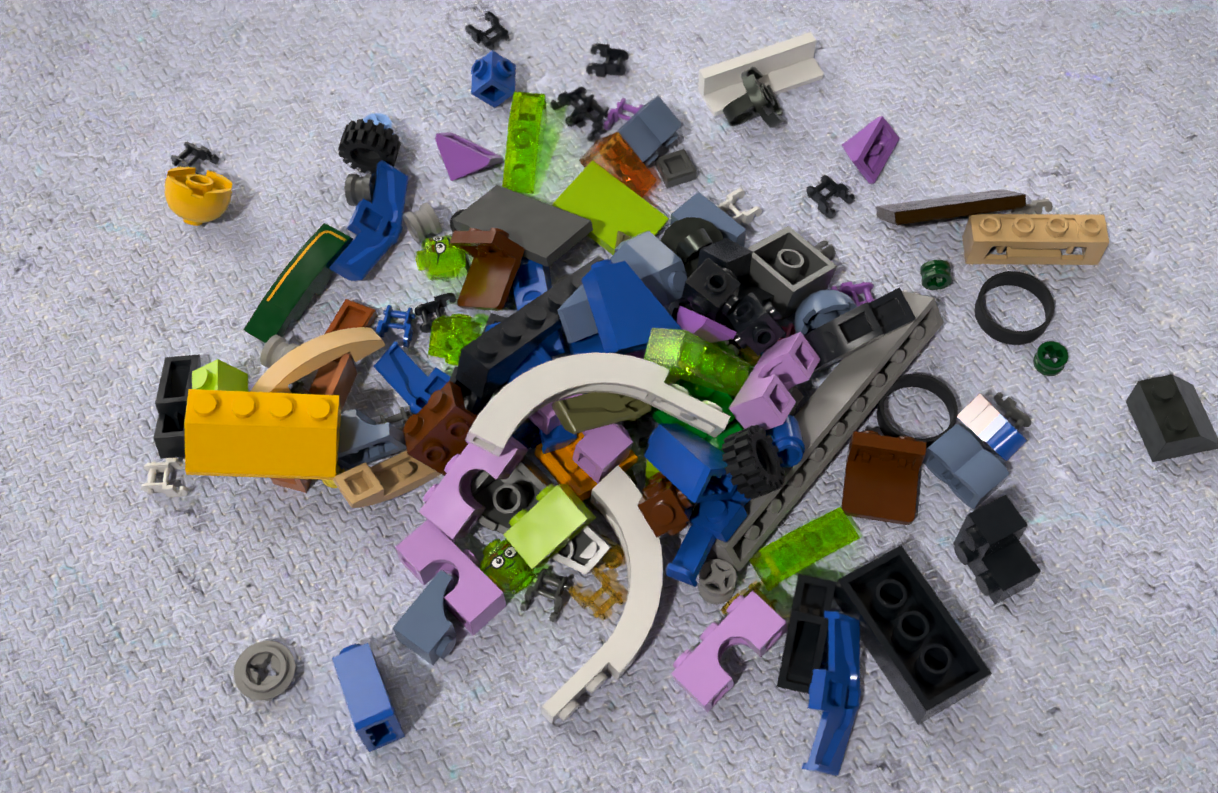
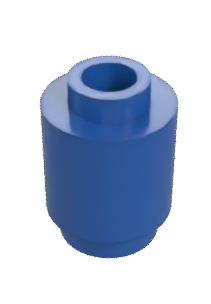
(788, 441)

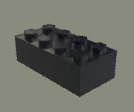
(911, 634)

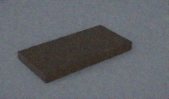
(951, 206)

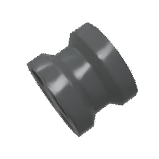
(359, 187)

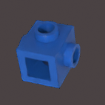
(493, 79)

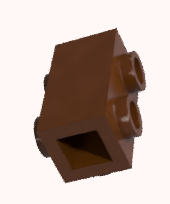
(665, 506)

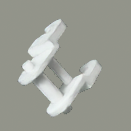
(743, 217)
(164, 467)

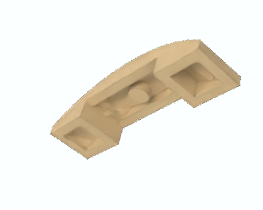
(315, 354)
(384, 481)

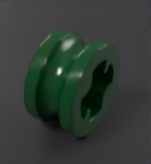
(935, 274)
(1046, 366)

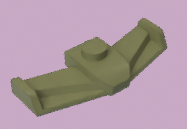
(600, 409)

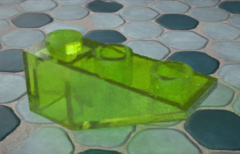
(524, 141)
(696, 360)
(803, 548)

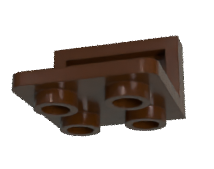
(491, 270)
(439, 428)
(882, 477)

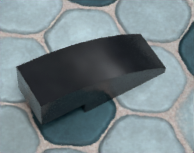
(172, 403)
(805, 632)

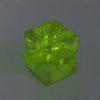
(450, 335)

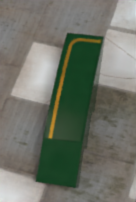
(297, 283)

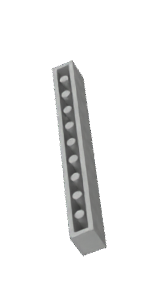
(830, 420)

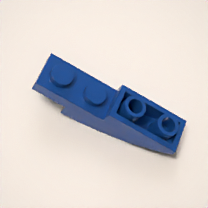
(529, 283)

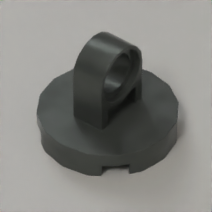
(757, 100)
(687, 237)

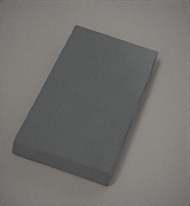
(534, 225)

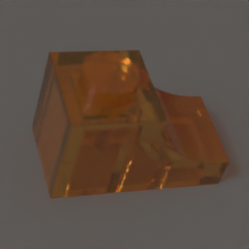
(620, 161)

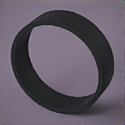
(1020, 280)
(924, 382)

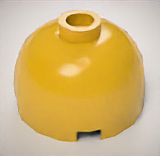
(197, 196)

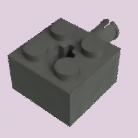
(790, 268)

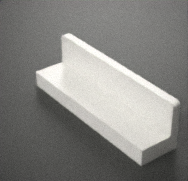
(782, 66)

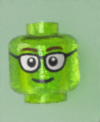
(439, 258)
(506, 567)

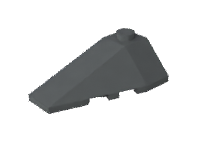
(509, 496)

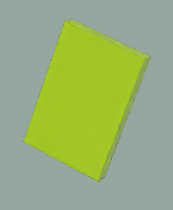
(609, 206)

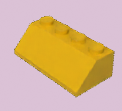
(262, 434)

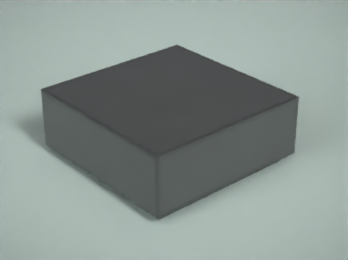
(675, 168)

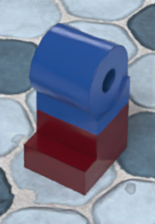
(992, 427)

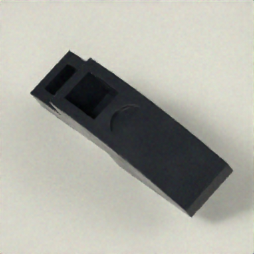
(860, 327)

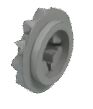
(258, 657)

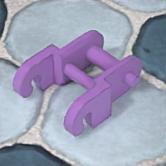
(615, 114)
(854, 290)

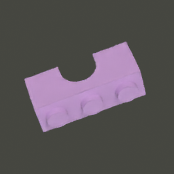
(765, 394)
(598, 450)
(451, 501)
(475, 596)
(749, 624)

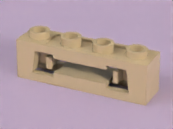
(1035, 238)

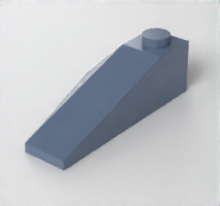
(651, 261)

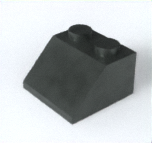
(1170, 418)

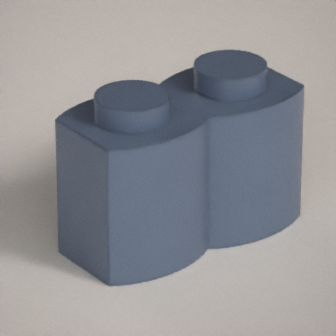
(650, 129)
(965, 466)

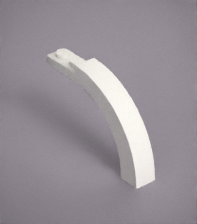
(588, 374)
(618, 501)

